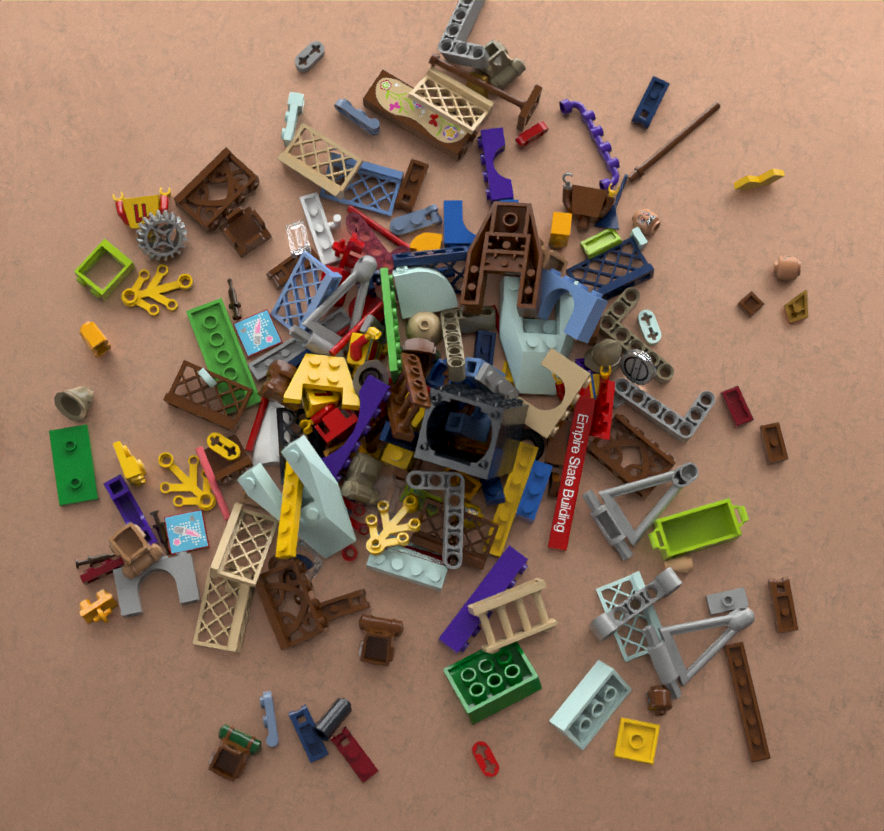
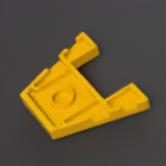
(323, 373)

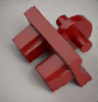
(353, 245)

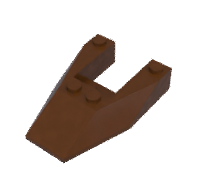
(509, 246)

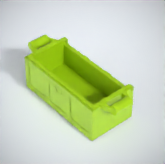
(697, 529)

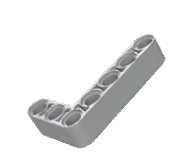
(453, 41)
(663, 411)
(449, 510)

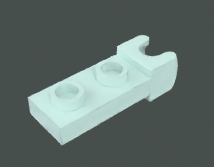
(295, 106)

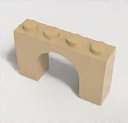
(574, 378)

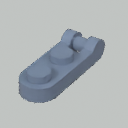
(358, 116)
(415, 221)
(270, 719)

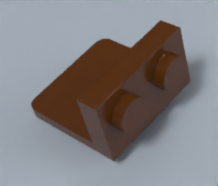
(226, 470)

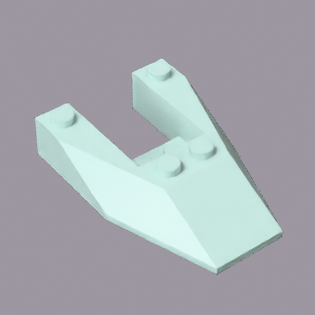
(530, 340)
(323, 513)

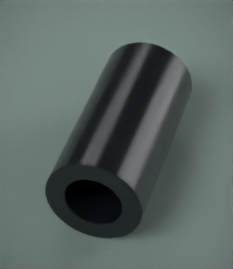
(332, 719)

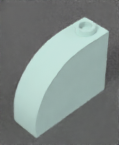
(422, 290)

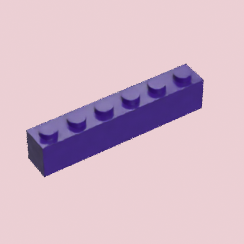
(496, 581)

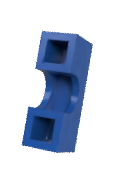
(533, 491)

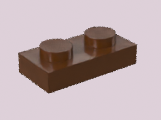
(773, 442)

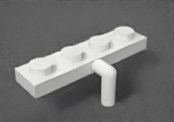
(320, 227)

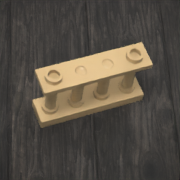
(498, 603)

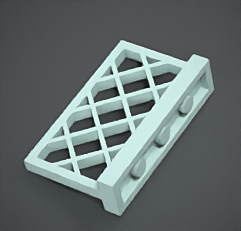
(650, 613)

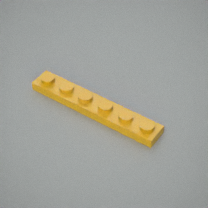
(513, 492)
(289, 515)

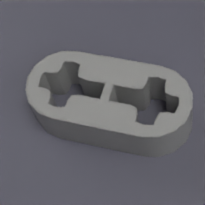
(312, 58)

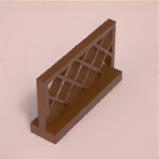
(204, 412)
(435, 543)

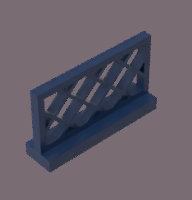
(434, 257)
(619, 285)

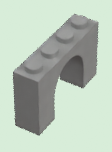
(180, 567)

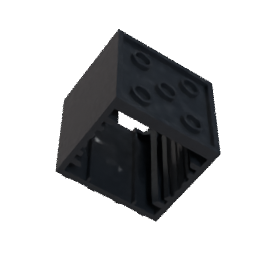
(507, 427)

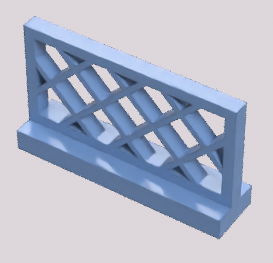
(370, 170)
(323, 291)

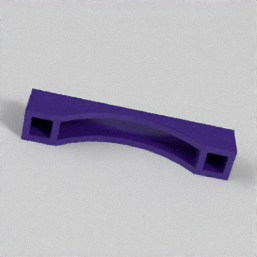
(371, 397)

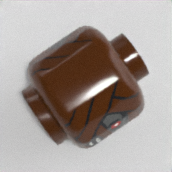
(659, 700)

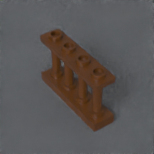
(418, 396)

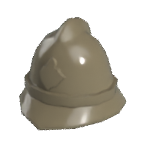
(604, 353)
(372, 368)
(74, 402)

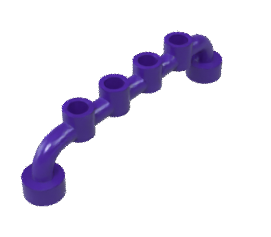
(595, 133)

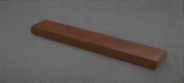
(746, 702)

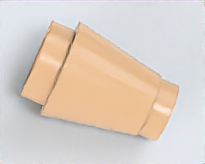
(680, 564)

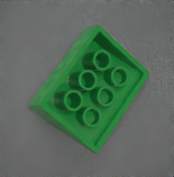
(492, 681)

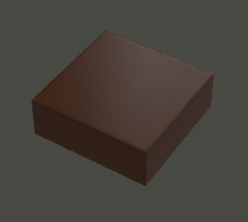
(750, 304)

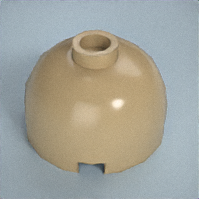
(425, 326)

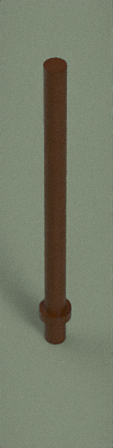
(639, 170)

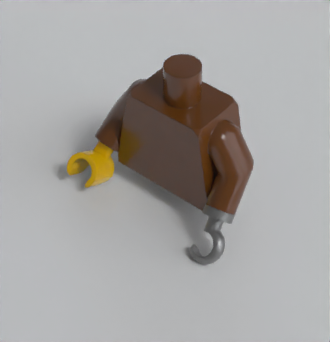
(587, 203)

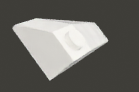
(266, 445)

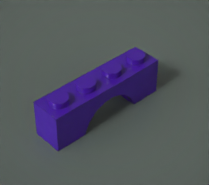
(492, 144)
(128, 506)

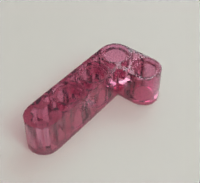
(373, 243)

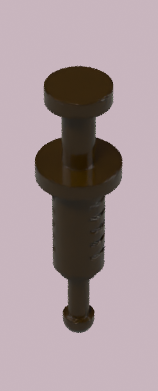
(234, 304)
(160, 530)
(94, 559)

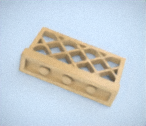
(455, 93)
(308, 171)
(230, 536)
(239, 617)

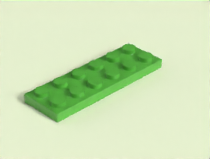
(392, 324)
(222, 351)

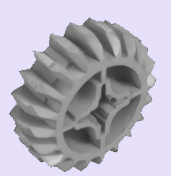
(156, 240)

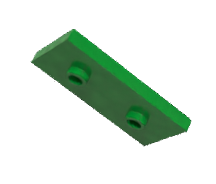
(73, 465)

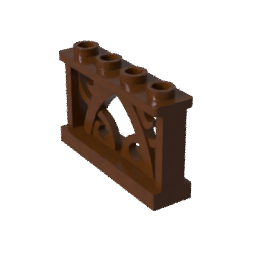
(217, 165)
(603, 454)
(266, 592)

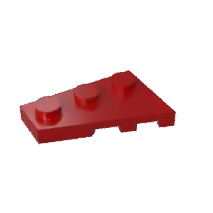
(603, 410)

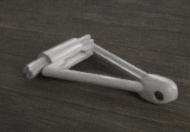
(322, 340)
(613, 521)
(666, 654)

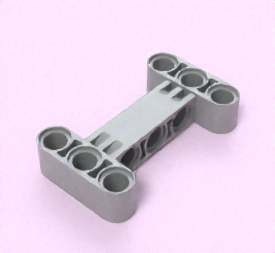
(663, 585)

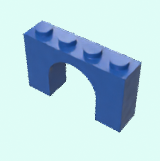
(454, 229)

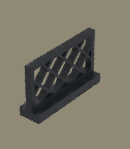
(313, 438)

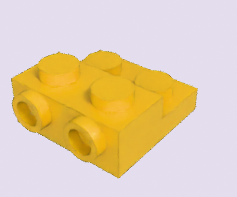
(132, 468)

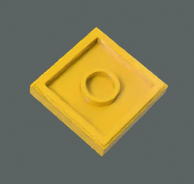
(636, 741)

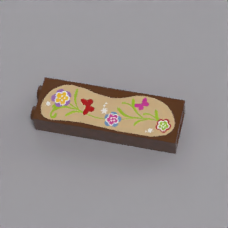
(390, 100)

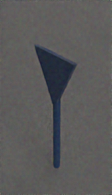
(611, 219)

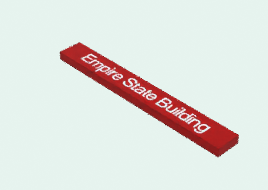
(571, 473)

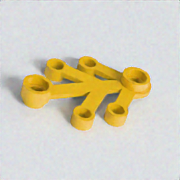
(154, 291)
(189, 483)
(392, 527)

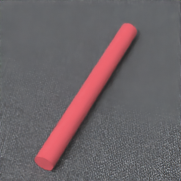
(213, 483)

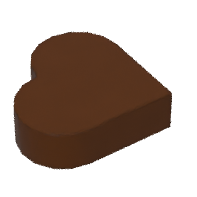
(554, 482)

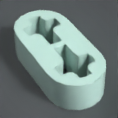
(653, 325)

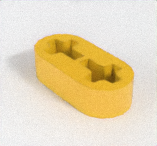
(225, 443)

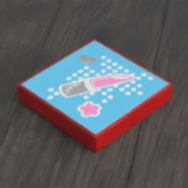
(257, 333)
(186, 532)

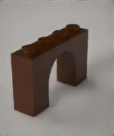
(557, 445)

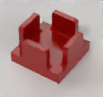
(338, 427)

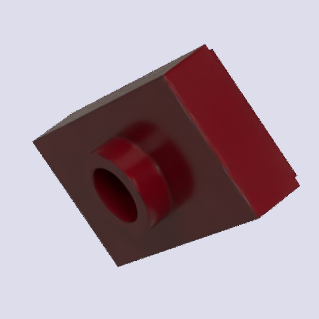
(736, 406)

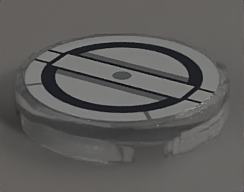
(637, 367)

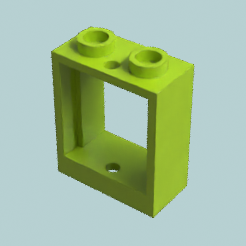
(93, 258)

